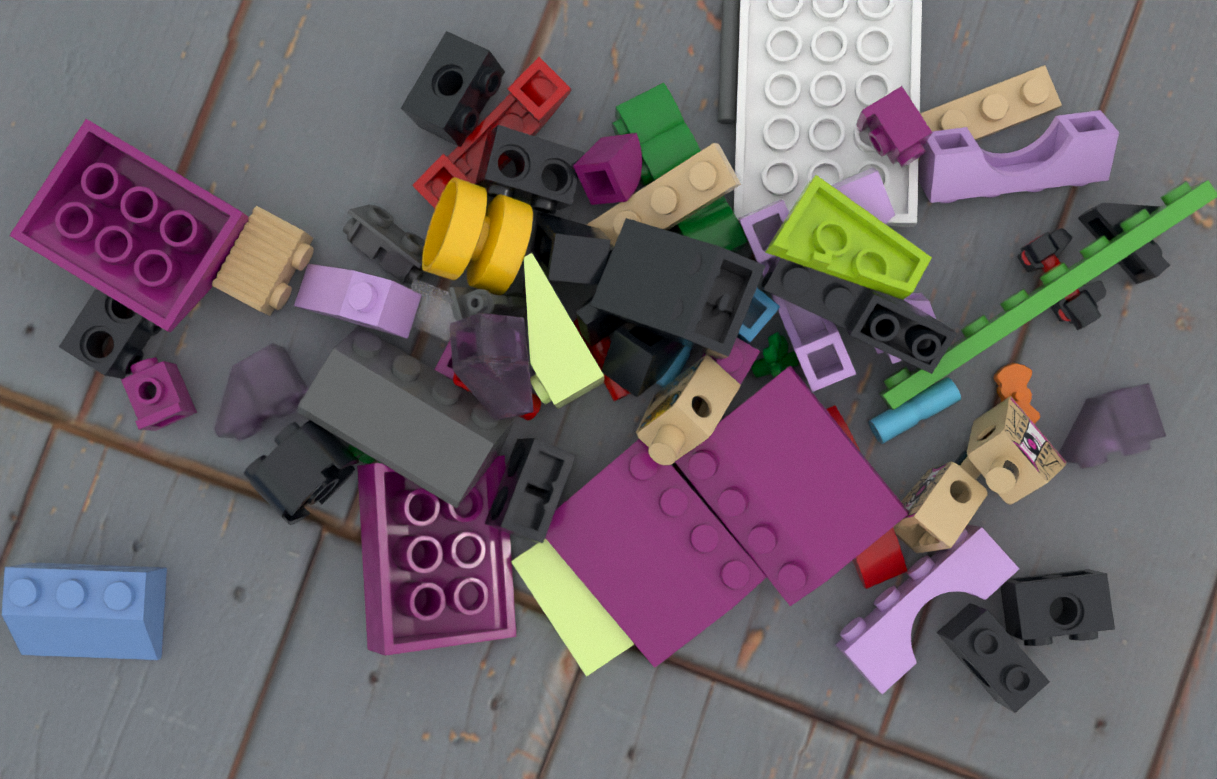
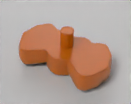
(1013, 382)

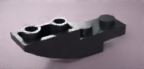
(864, 312)

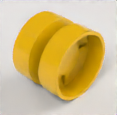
(482, 239)

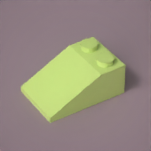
(556, 348)

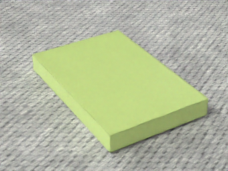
(571, 608)

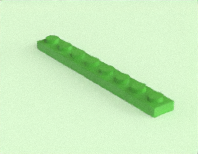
(1057, 284)

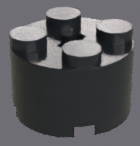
(301, 470)

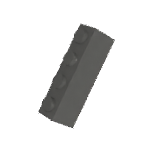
(405, 415)

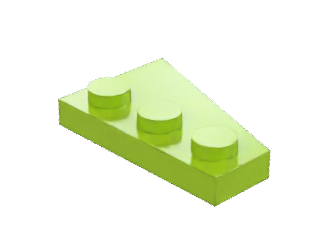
(847, 242)

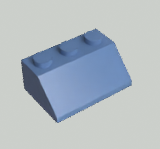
(85, 610)

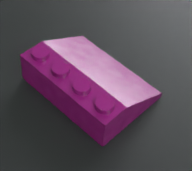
(130, 227)
(792, 486)
(651, 553)
(430, 567)

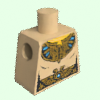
(672, 424)

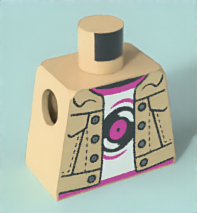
(1014, 455)
(941, 506)

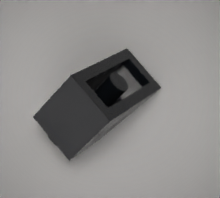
(570, 250)
(639, 358)

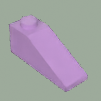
(358, 299)

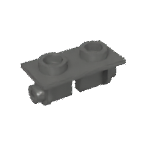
(373, 230)
(474, 301)

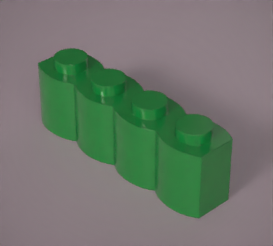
(665, 145)

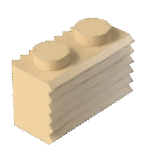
(264, 262)

